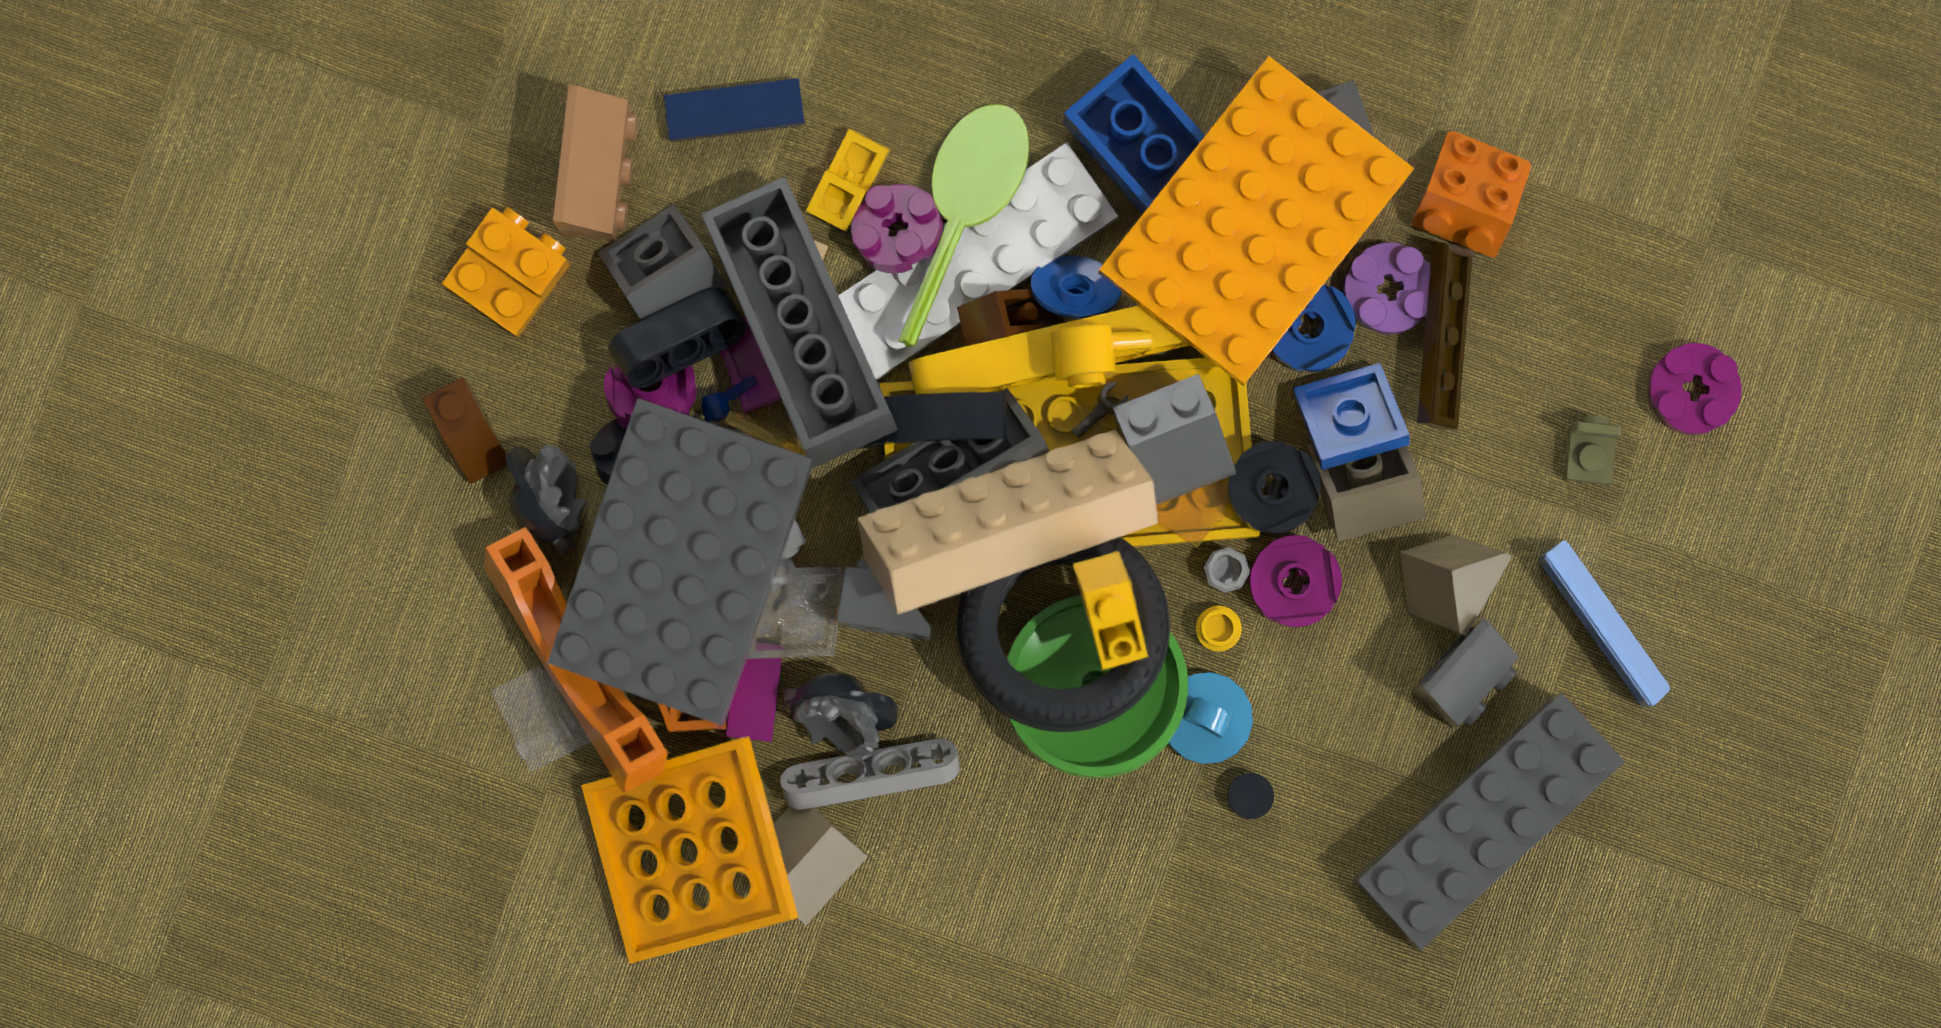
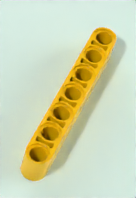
(1027, 355)

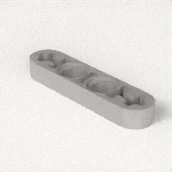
(871, 779)

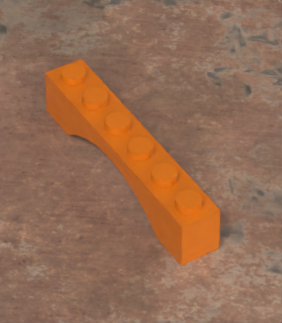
(605, 714)

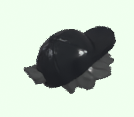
(545, 495)
(841, 711)

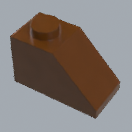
(1003, 315)
(466, 430)

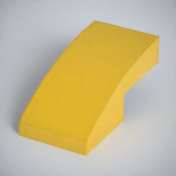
(848, 179)

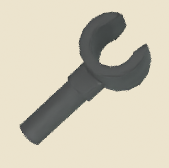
(1099, 411)

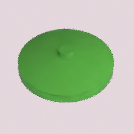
(1061, 654)

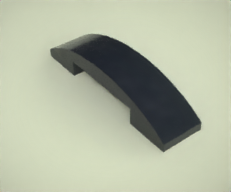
(946, 418)

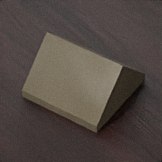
(1451, 581)
(815, 858)

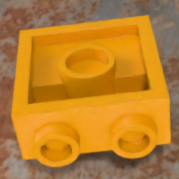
(507, 270)

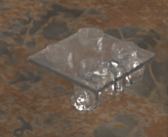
(539, 718)

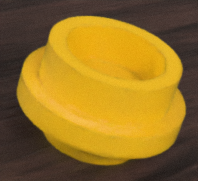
(1218, 628)

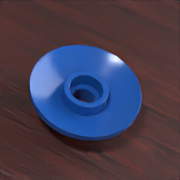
(1074, 288)

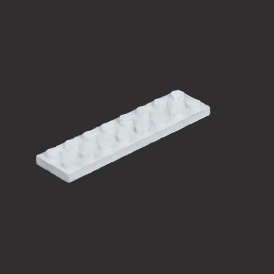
(1044, 220)

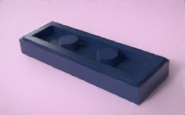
(734, 110)

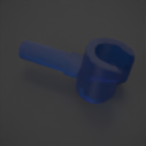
(716, 405)

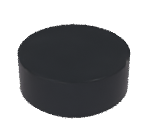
(1250, 796)

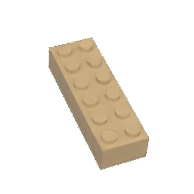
(1007, 521)

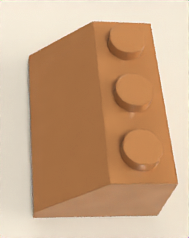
(594, 165)

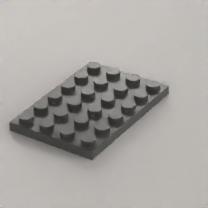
(681, 561)

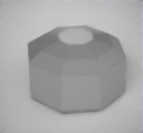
(1226, 570)

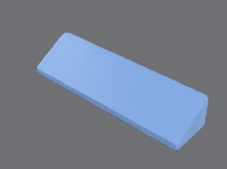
(1604, 624)

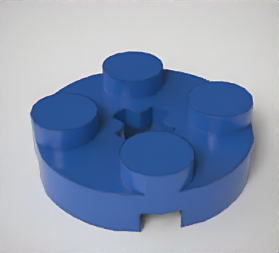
(1333, 339)

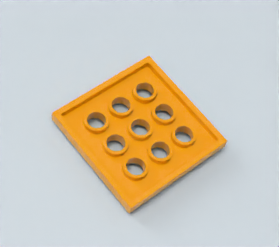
(715, 867)

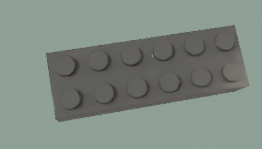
(799, 322)
(1488, 821)

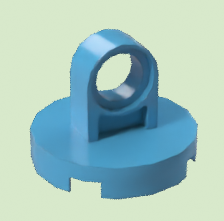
(1214, 720)

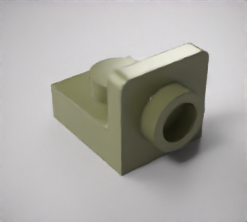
(1591, 450)

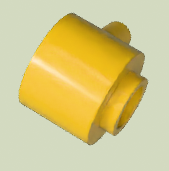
(1087, 352)

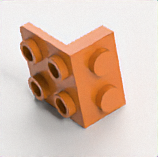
(1472, 194)

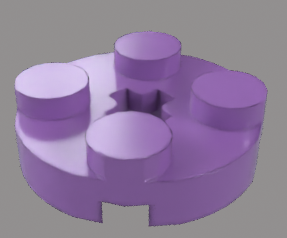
(1368, 271)

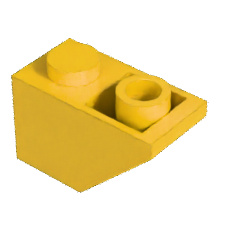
(1110, 610)

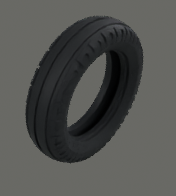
(1063, 708)

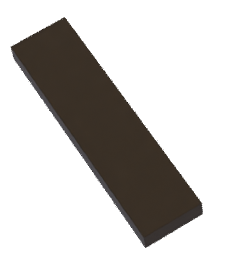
(1445, 336)

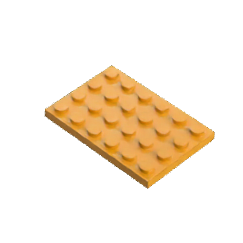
(1255, 220)

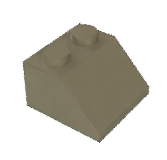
(1371, 493)

